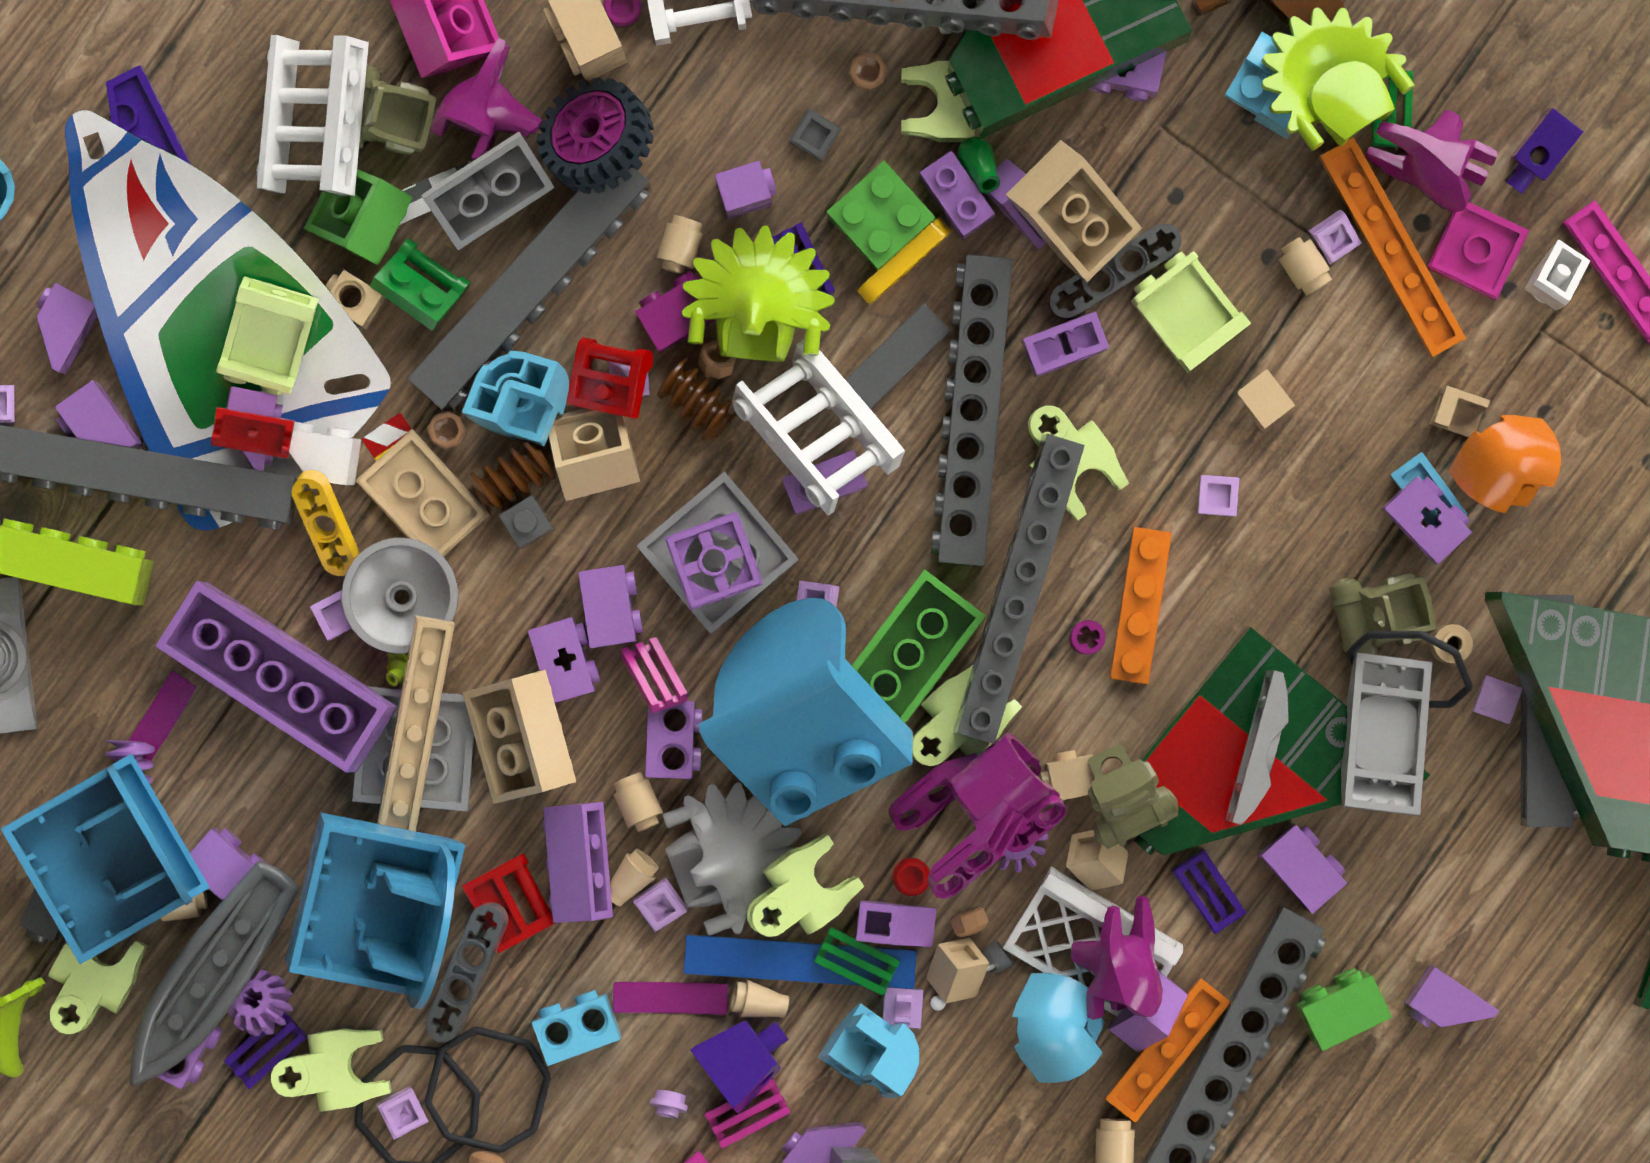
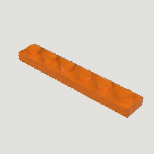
(1392, 247)

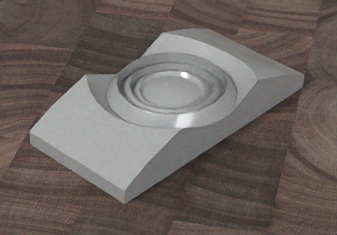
(16, 685)
(1386, 734)
(1260, 748)

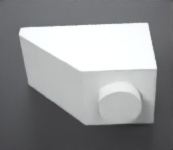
(1557, 276)

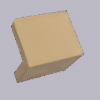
(1265, 399)
(1458, 411)
(1095, 863)
(957, 970)

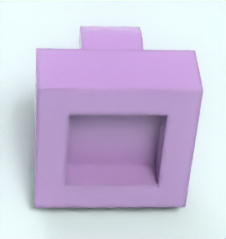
(903, 1007)

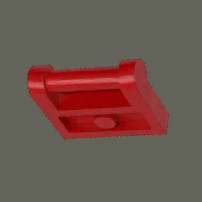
(604, 390)
(492, 888)

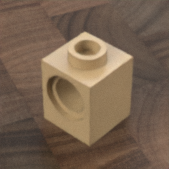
(370, 301)

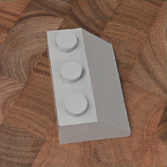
(488, 191)

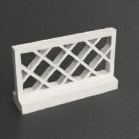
(1086, 905)

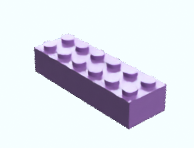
(276, 676)

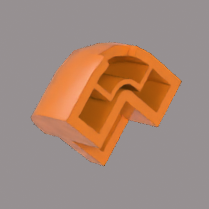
(1508, 462)

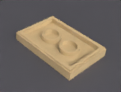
(422, 495)

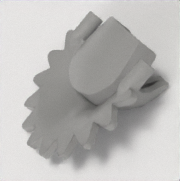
(726, 853)

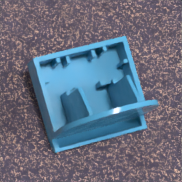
(800, 716)
(105, 858)
(375, 907)

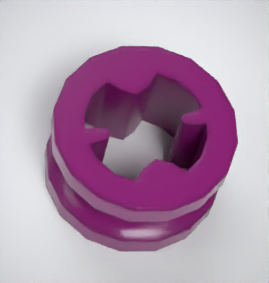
(1083, 648)

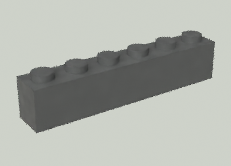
(1543, 789)

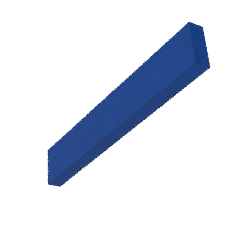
(786, 961)

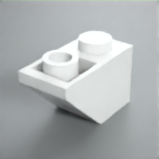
(329, 453)

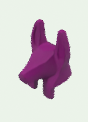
(485, 105)
(1435, 160)
(1122, 964)

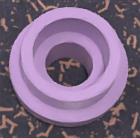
(668, 1103)

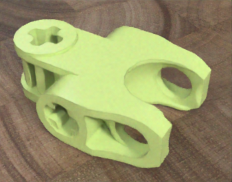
(947, 120)
(1097, 452)
(944, 707)
(797, 894)
(92, 986)
(329, 1070)

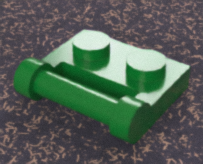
(413, 291)

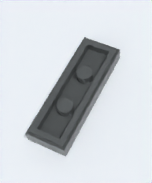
(897, 356)

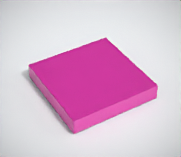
(1478, 250)

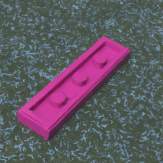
(1613, 263)

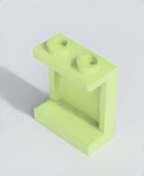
(1188, 310)
(267, 336)

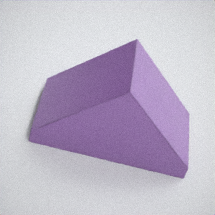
(1145, 1031)

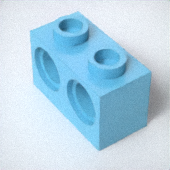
(580, 1037)

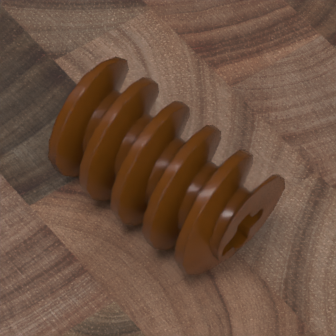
(697, 401)
(511, 477)

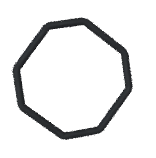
(1430, 639)
(454, 1067)
(434, 1078)

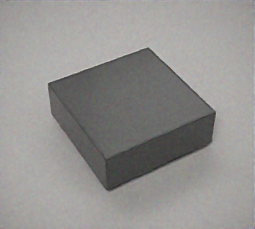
(815, 135)

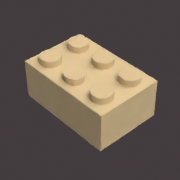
(589, 36)
(1074, 211)
(519, 737)

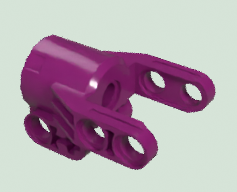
(996, 795)

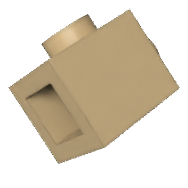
(1069, 774)

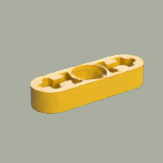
(904, 261)
(326, 506)

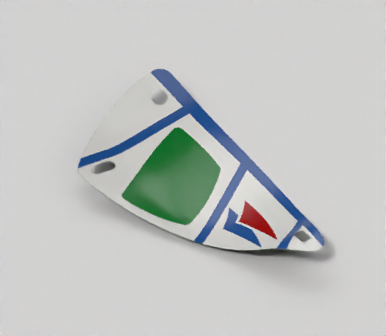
(164, 278)

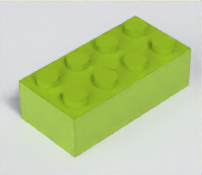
(74, 566)

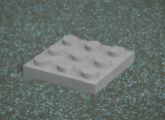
(714, 501)
(449, 763)

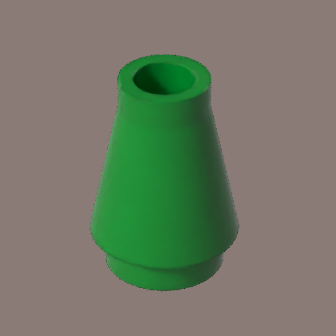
(979, 163)

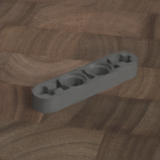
(1117, 275)
(469, 973)

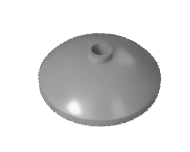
(383, 572)

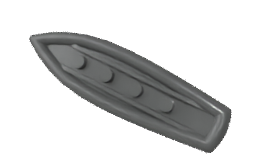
(211, 971)

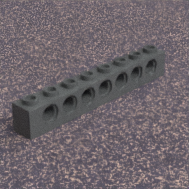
(1029, 22)
(996, 276)
(1018, 588)
(1284, 928)

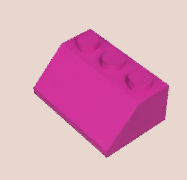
(445, 32)

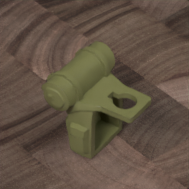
(395, 114)
(1395, 605)
(1127, 798)

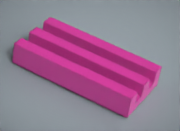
(643, 652)
(764, 1121)

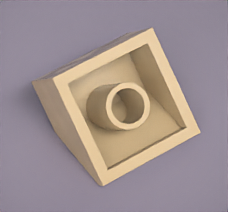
(592, 452)

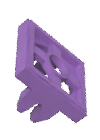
(678, 544)

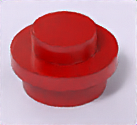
(911, 876)

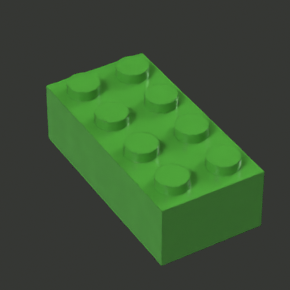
(917, 644)

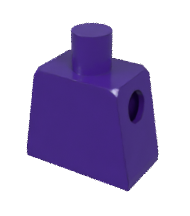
(741, 1061)

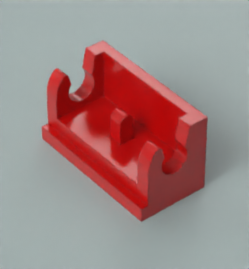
(252, 432)

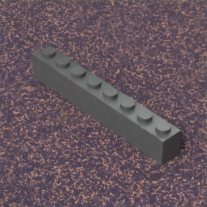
(525, 287)
(146, 475)

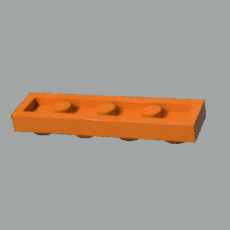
(1140, 605)
(1160, 1061)

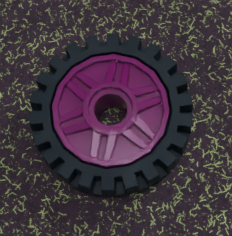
(595, 135)

